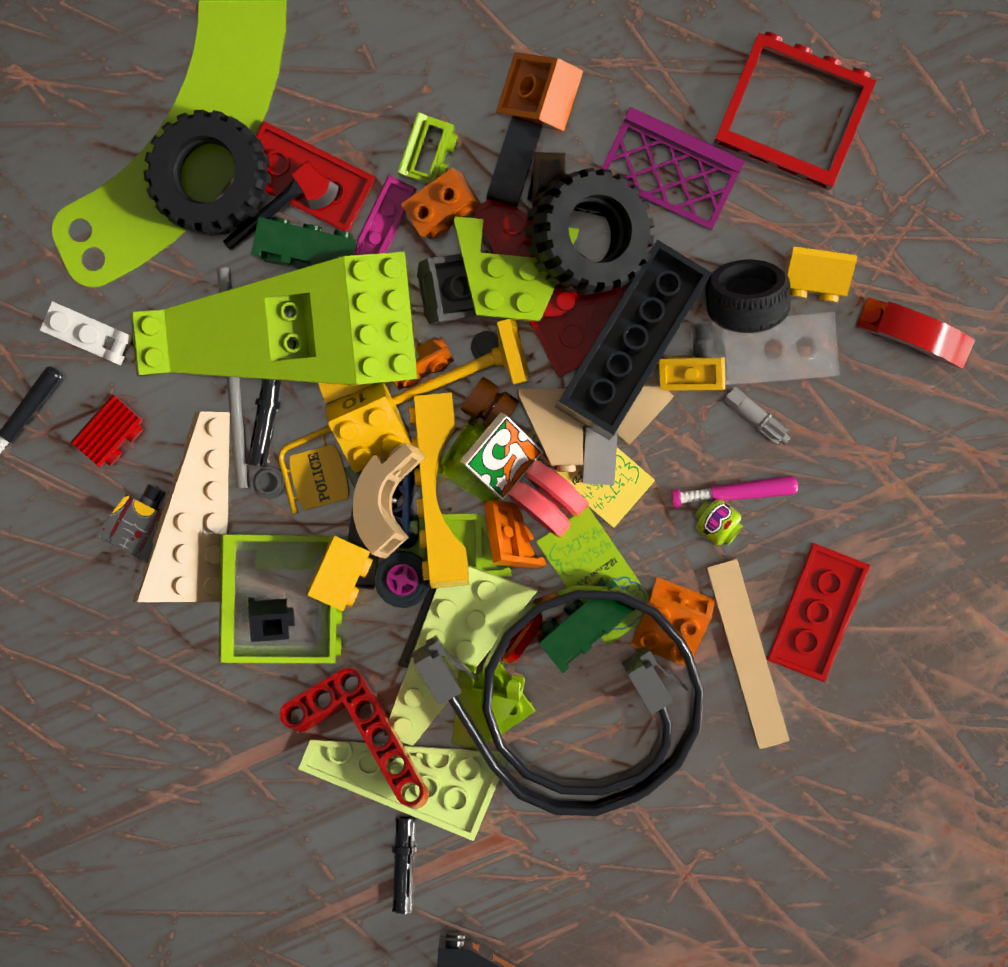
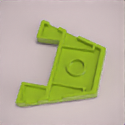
(502, 283)

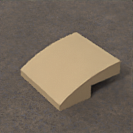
(644, 410)

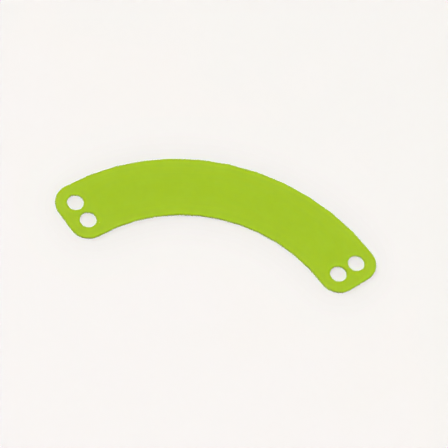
(229, 72)

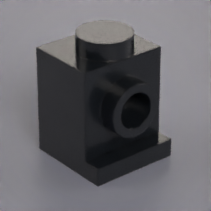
(269, 619)

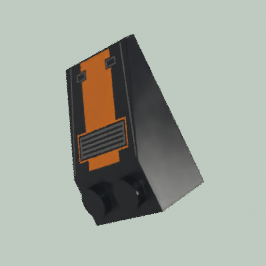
(465, 952)

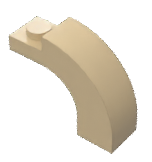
(374, 499)

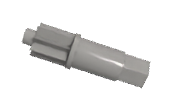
(757, 416)

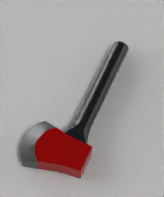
(307, 181)

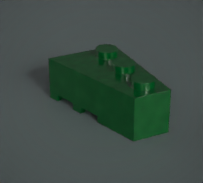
(298, 246)
(581, 626)

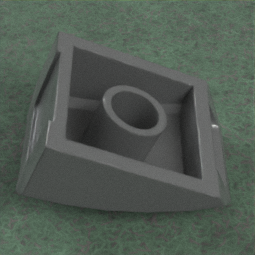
(445, 289)

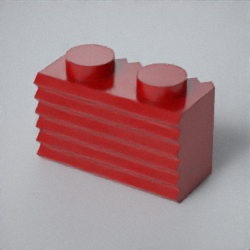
(108, 432)

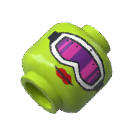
(718, 522)

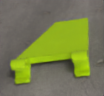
(471, 699)

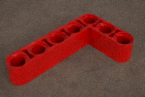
(367, 727)

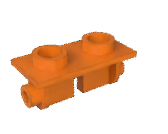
(433, 359)

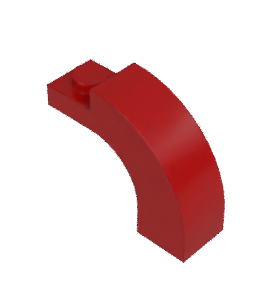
(917, 331)

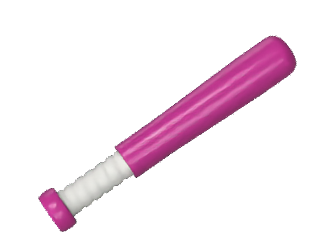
(745, 490)

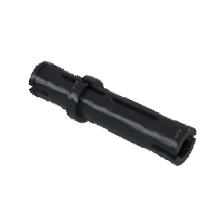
(264, 420)
(403, 868)

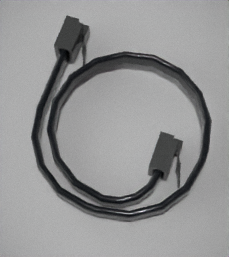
(640, 669)

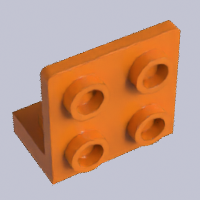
(687, 612)

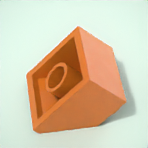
(540, 90)

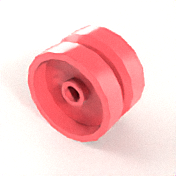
(551, 494)

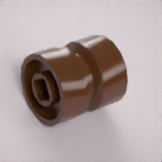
(488, 403)

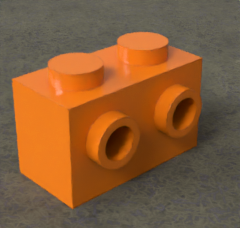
(439, 202)

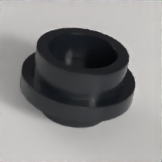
(483, 343)

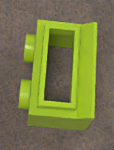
(415, 144)

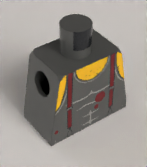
(134, 523)

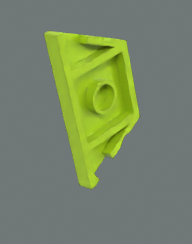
(473, 534)

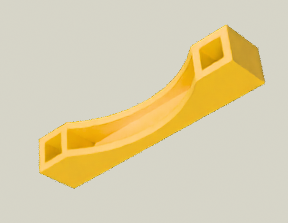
(446, 554)

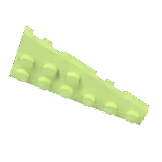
(467, 625)
(456, 780)

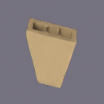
(556, 432)

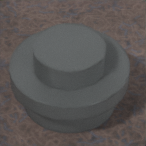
(268, 482)

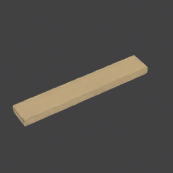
(747, 654)

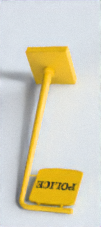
(320, 472)

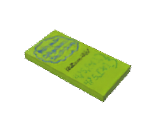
(587, 555)

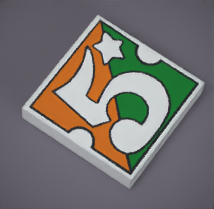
(501, 455)

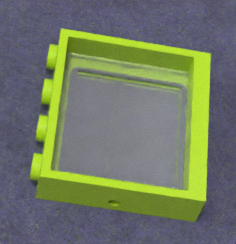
(269, 570)

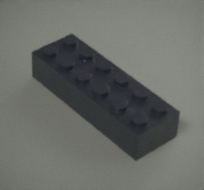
(633, 340)

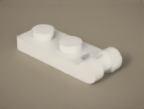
(85, 332)

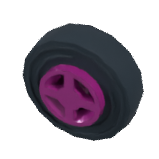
(399, 589)

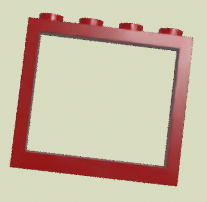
(776, 158)

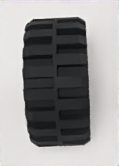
(167, 162)
(627, 225)

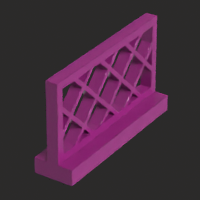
(689, 146)

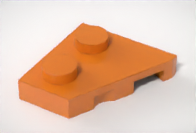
(510, 536)

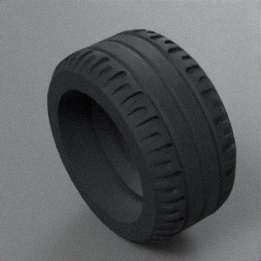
(748, 296)

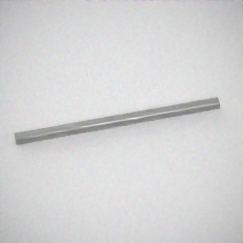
(235, 406)

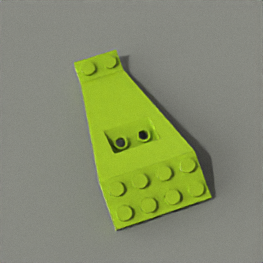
(345, 320)

